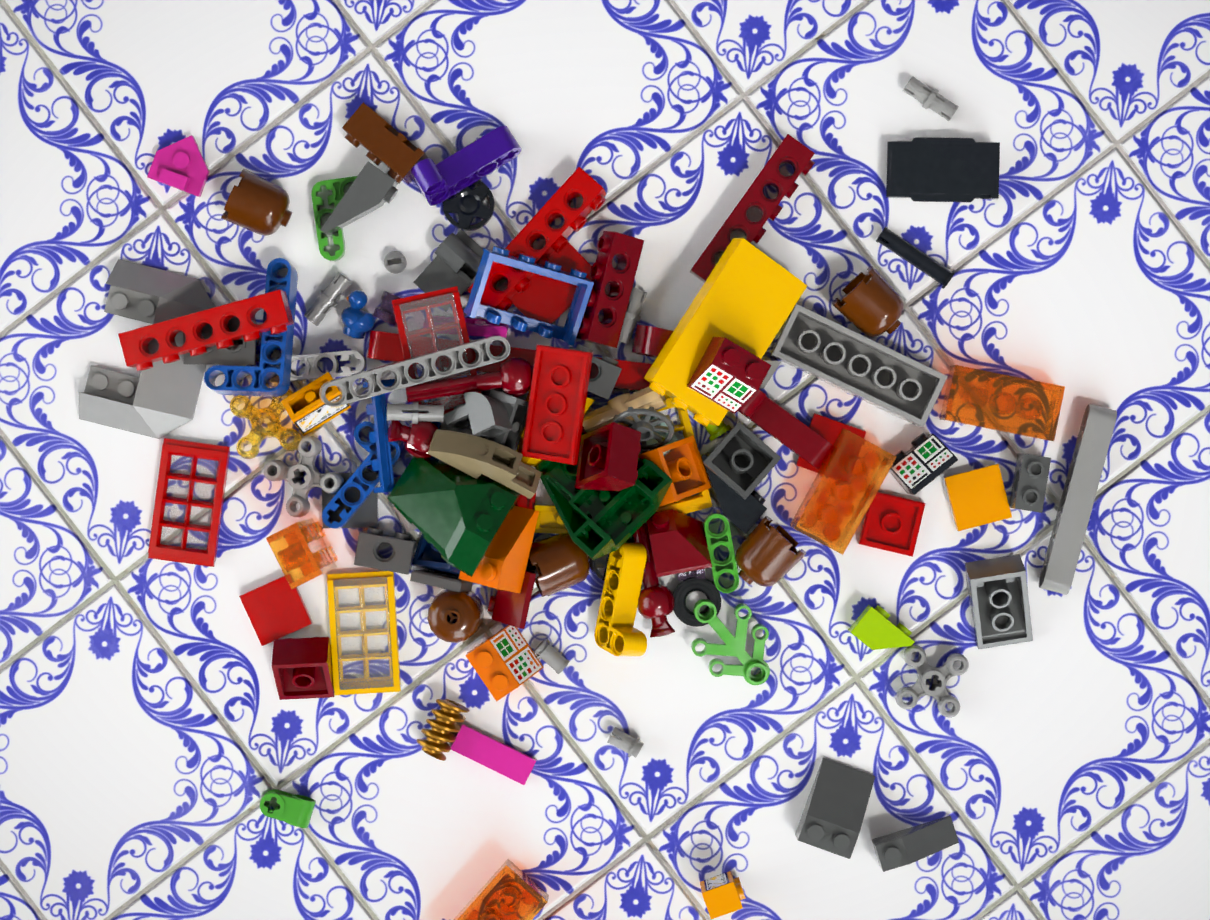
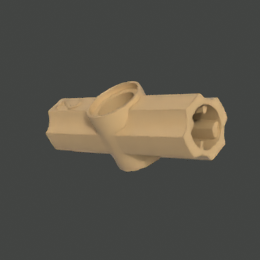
(641, 399)

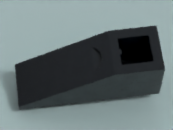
(739, 511)

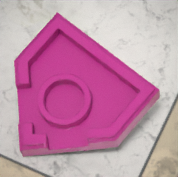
(180, 167)

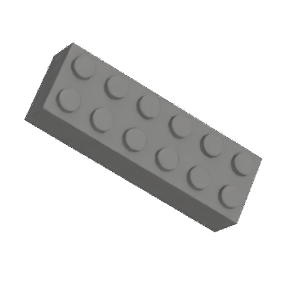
(858, 366)

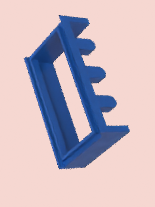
(520, 322)
(379, 436)

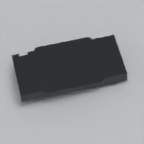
(942, 169)

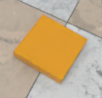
(977, 497)

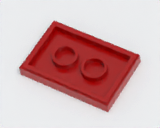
(547, 297)

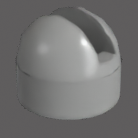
(395, 268)

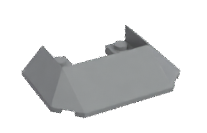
(167, 392)

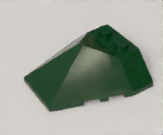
(453, 509)
(601, 518)

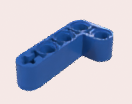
(357, 481)

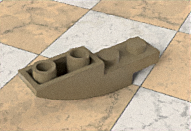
(482, 456)

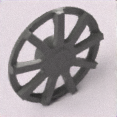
(647, 427)

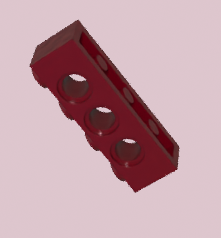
(621, 281)

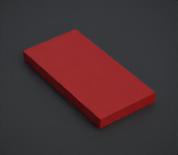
(556, 404)

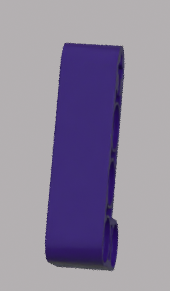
(465, 166)

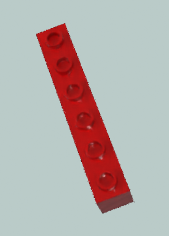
(558, 206)
(136, 341)

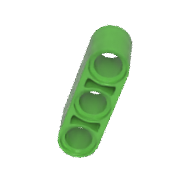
(721, 566)

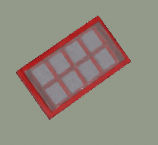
(429, 325)
(189, 502)

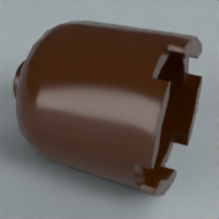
(257, 205)
(871, 304)
(767, 554)
(558, 563)
(468, 611)

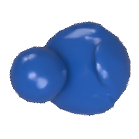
(355, 319)

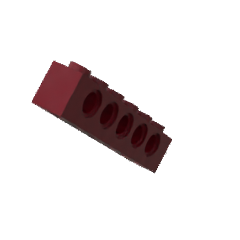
(789, 152)

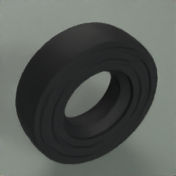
(681, 593)

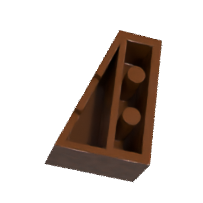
(383, 143)

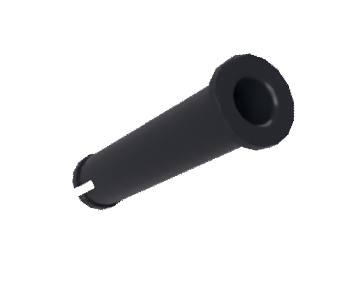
(915, 257)

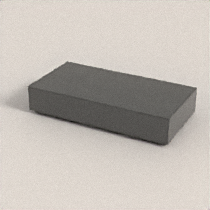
(441, 580)

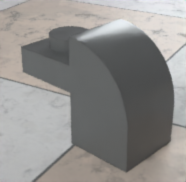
(481, 412)

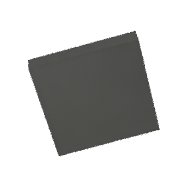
(366, 515)

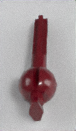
(513, 377)
(415, 437)
(655, 599)

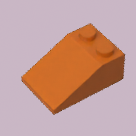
(508, 552)

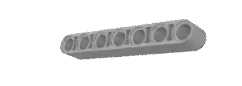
(429, 370)
(1077, 499)

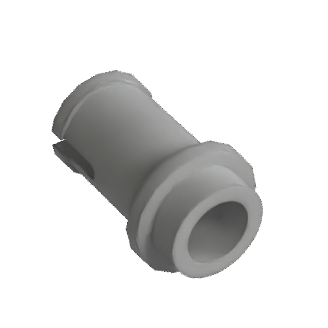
(551, 656)
(627, 743)

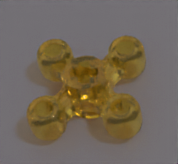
(258, 433)

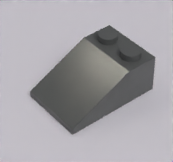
(999, 601)
(835, 808)

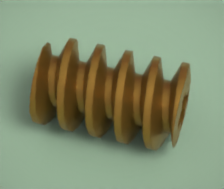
(442, 728)

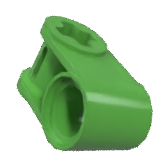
(292, 808)

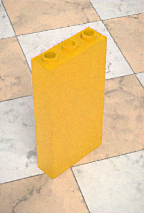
(740, 300)

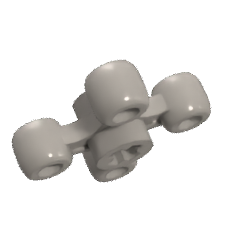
(295, 473)
(937, 690)

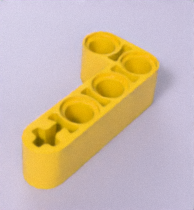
(619, 602)

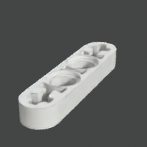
(311, 362)

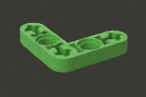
(337, 187)

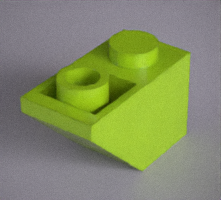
(878, 632)

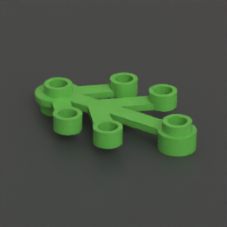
(733, 645)

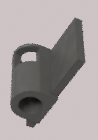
(454, 265)
(239, 354)

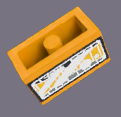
(307, 408)
(722, 894)

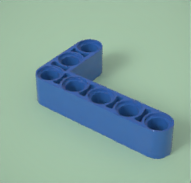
(269, 342)

